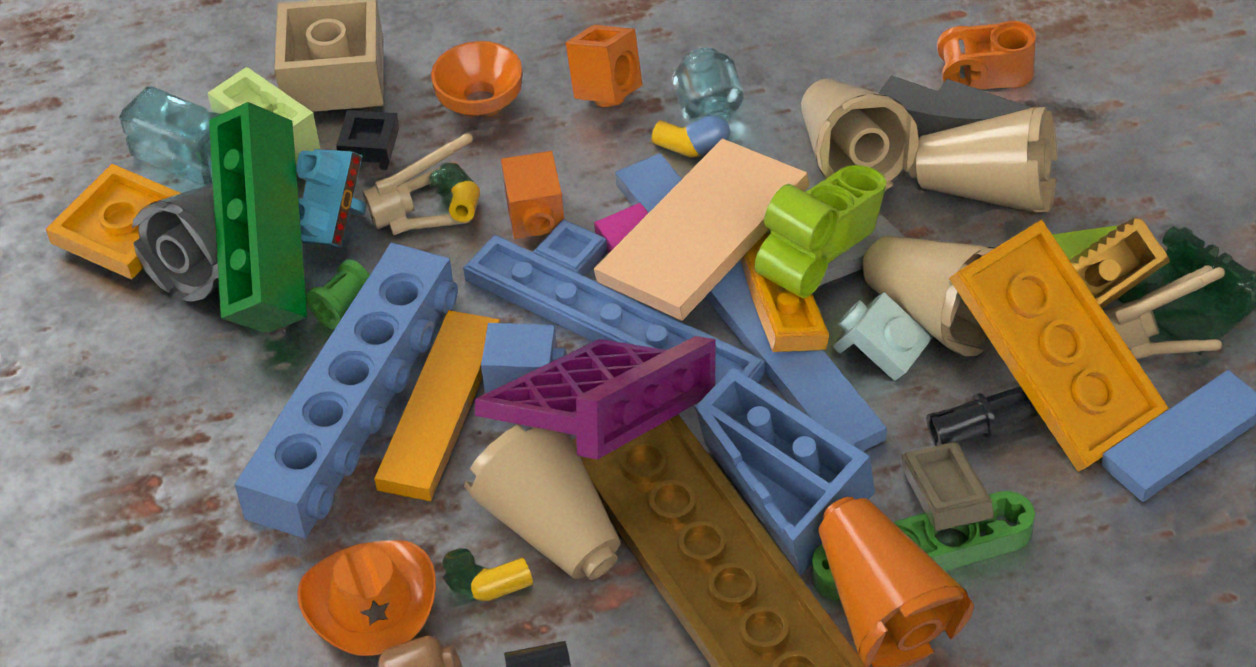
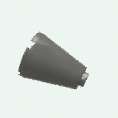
(180, 242)

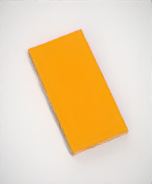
(1059, 344)

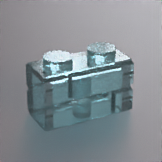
(169, 134)

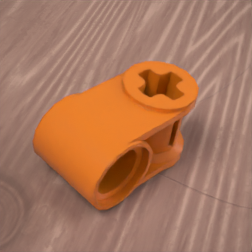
(992, 55)

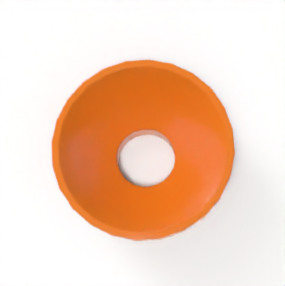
(477, 68)

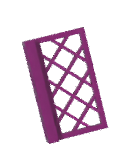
(606, 392)

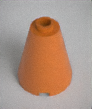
(889, 586)

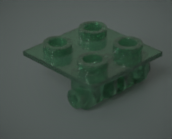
(1209, 310)

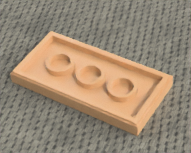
(698, 230)

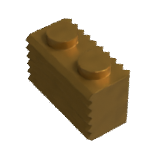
(1120, 261)

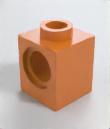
(604, 64)
(532, 194)

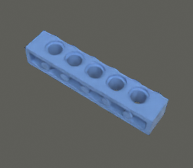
(346, 391)

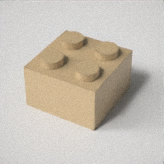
(330, 53)

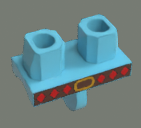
(328, 195)

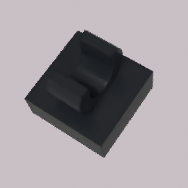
(369, 135)

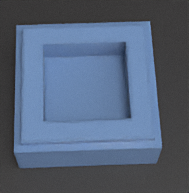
(573, 247)

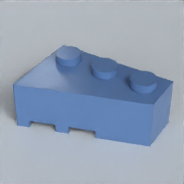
(781, 461)

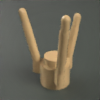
(391, 197)
(1137, 322)

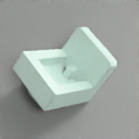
(883, 334)

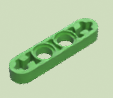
(997, 540)

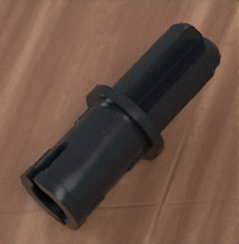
(980, 416)

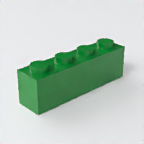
(257, 218)

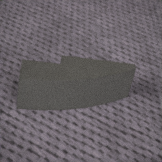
(949, 107)

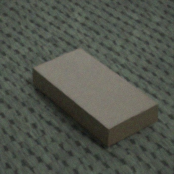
(947, 486)

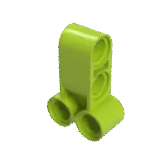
(818, 226)

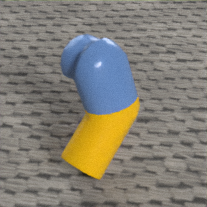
(692, 139)

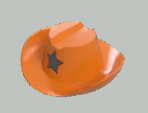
(369, 596)

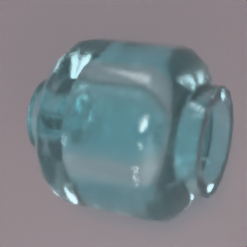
(707, 85)

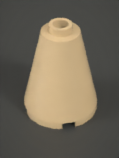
(858, 128)
(993, 160)
(917, 279)
(547, 499)

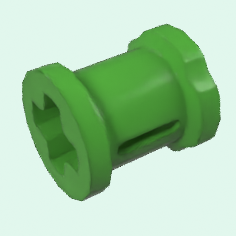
(335, 297)

